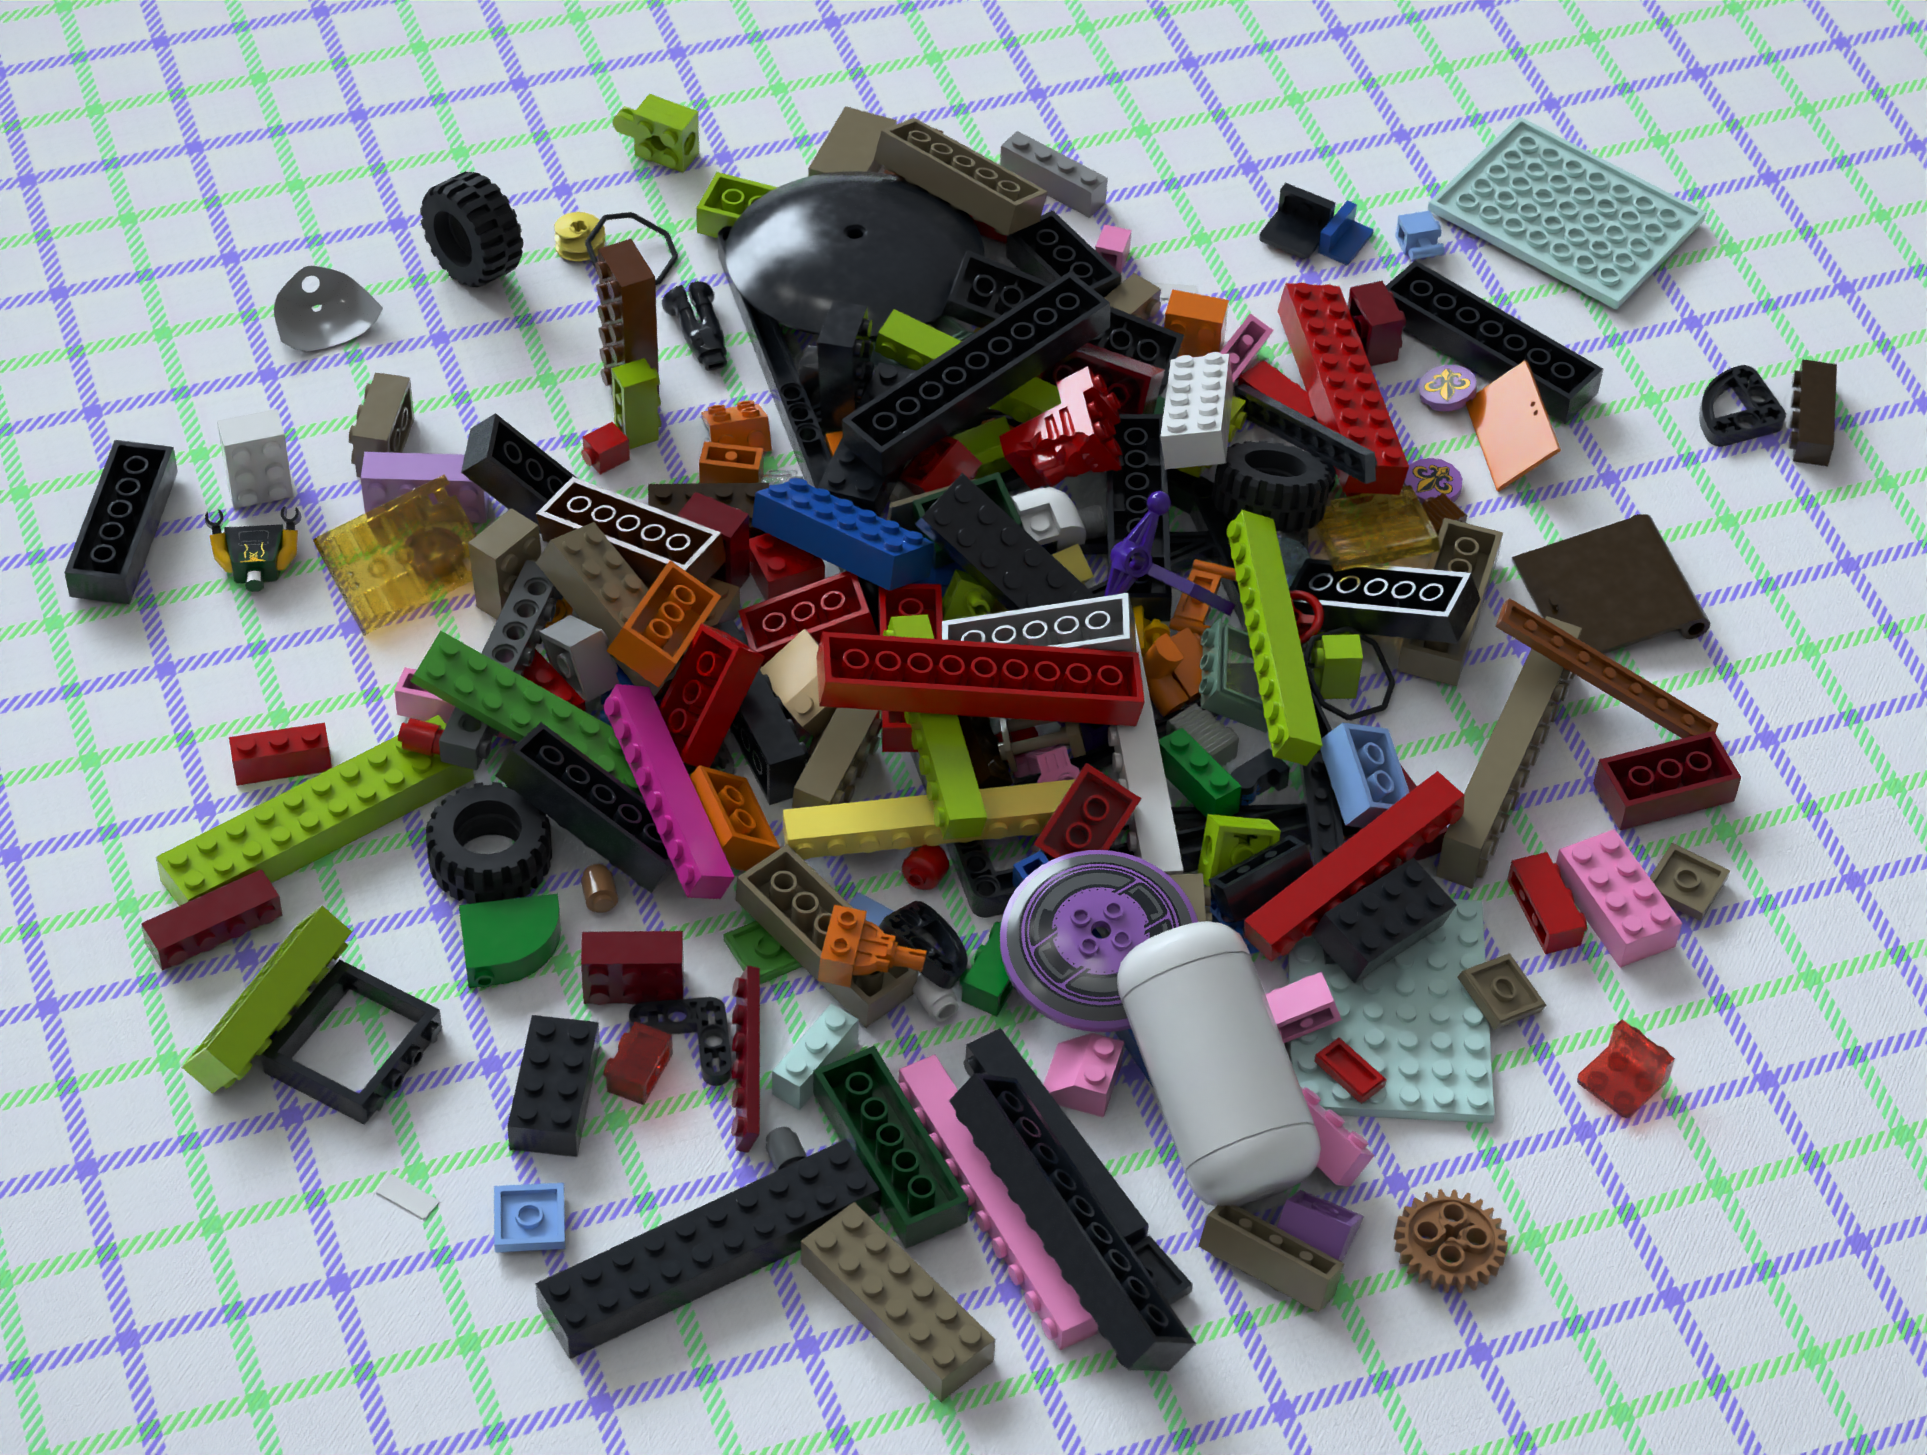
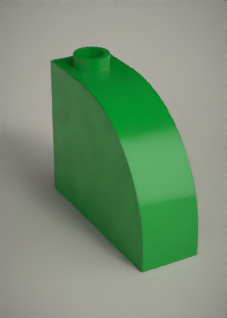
(508, 938)

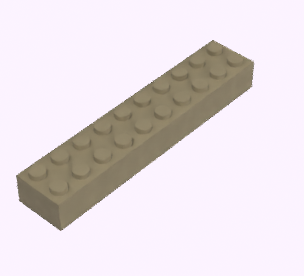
(1504, 766)

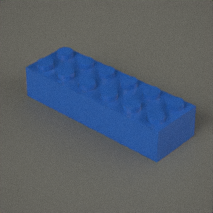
(843, 534)

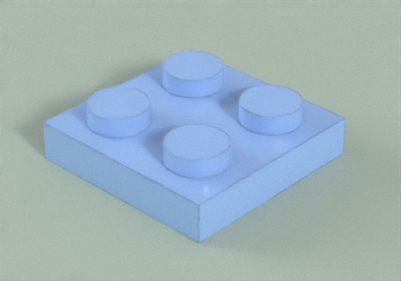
(529, 1217)

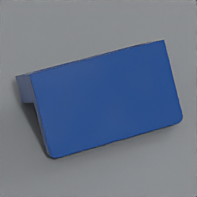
(1343, 235)

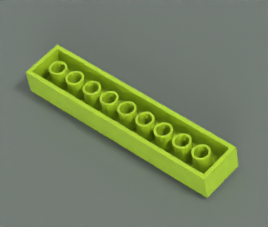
(310, 819)

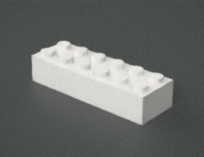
(1197, 411)

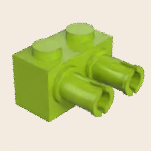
(965, 598)

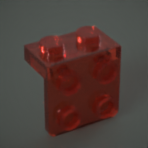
(1627, 1070)

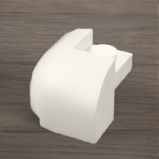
(1050, 517)

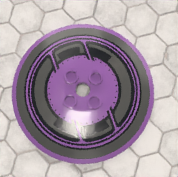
(1050, 937)

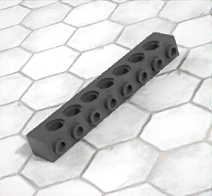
(511, 644)

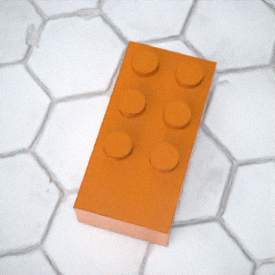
(663, 624)

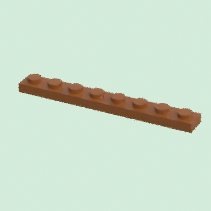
(1602, 671)

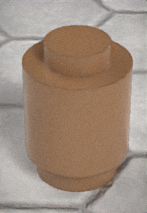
(599, 888)

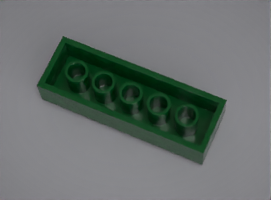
(892, 1144)

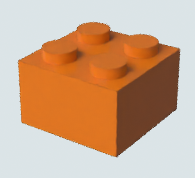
(1199, 319)

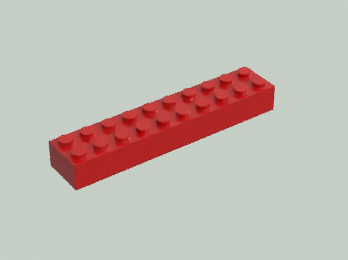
(1341, 381)
(979, 679)

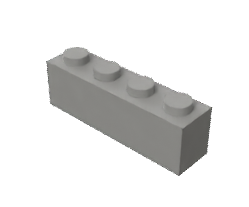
(1056, 173)

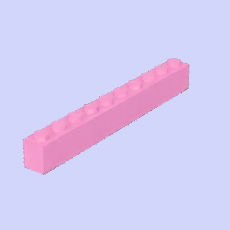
(1040, 1277)

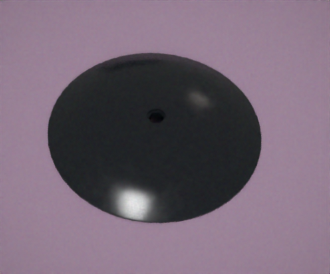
(850, 242)

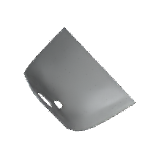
(344, 313)

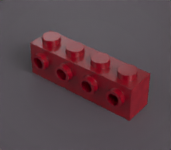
(211, 919)

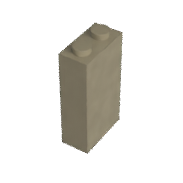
(851, 143)

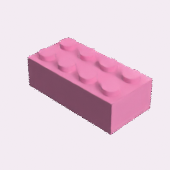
(1618, 898)

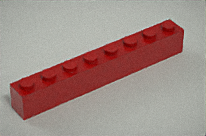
(1354, 865)

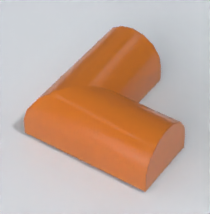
(1158, 664)

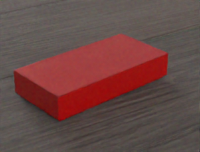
(1350, 1070)

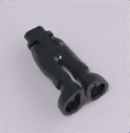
(703, 338)

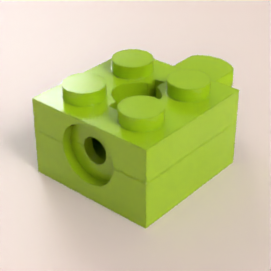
(661, 131)
(1231, 841)

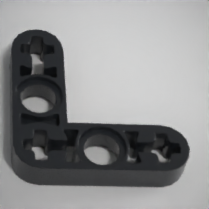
(696, 1021)

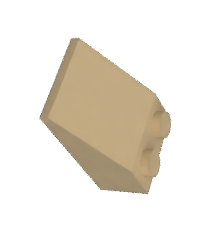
(796, 682)

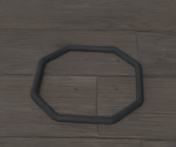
(645, 222)
(1313, 639)

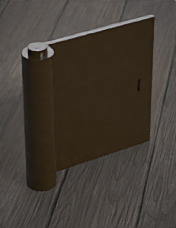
(1613, 585)

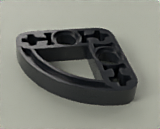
(1764, 416)
(917, 919)

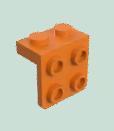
(739, 425)

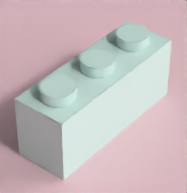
(824, 1042)

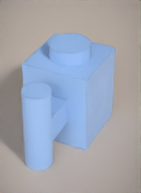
(1419, 235)

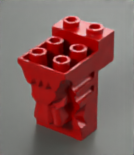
(1068, 436)

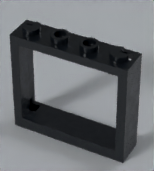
(359, 1106)

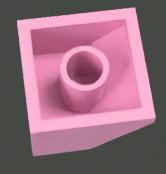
(1085, 1072)

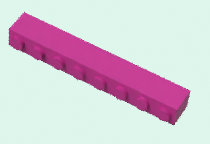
(668, 792)

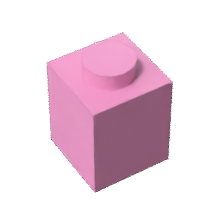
(1114, 245)

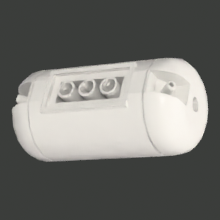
(1218, 1064)

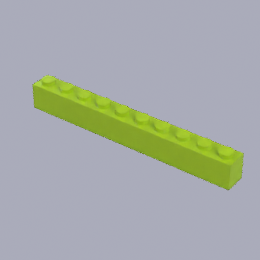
(1274, 638)

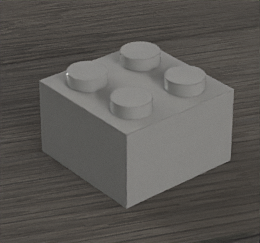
(581, 656)

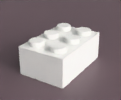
(255, 458)

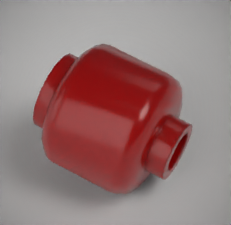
(925, 866)

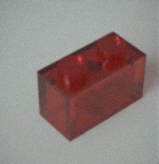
(638, 1063)

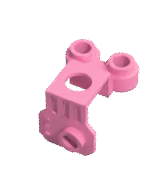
(1050, 762)

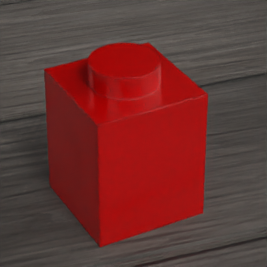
(605, 448)

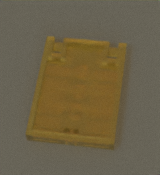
(1376, 529)
(399, 555)

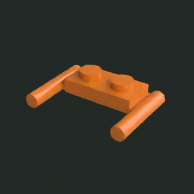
(1192, 612)

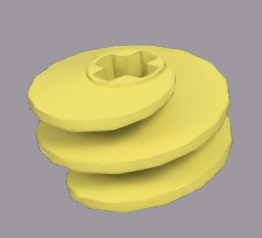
(571, 233)

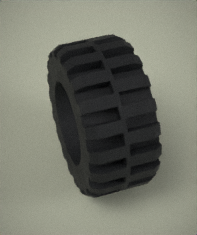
(471, 229)
(1274, 484)
(488, 876)

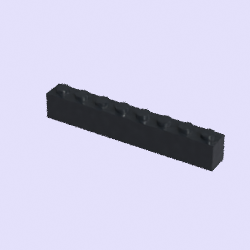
(998, 1056)

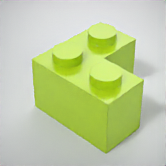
(1337, 665)

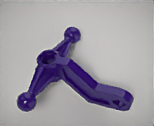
(1139, 544)

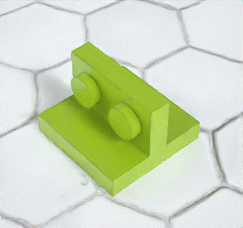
(986, 446)

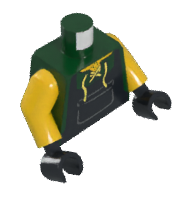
(255, 552)

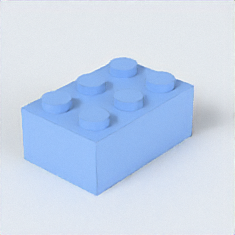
(1363, 771)

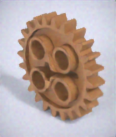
(1431, 1220)

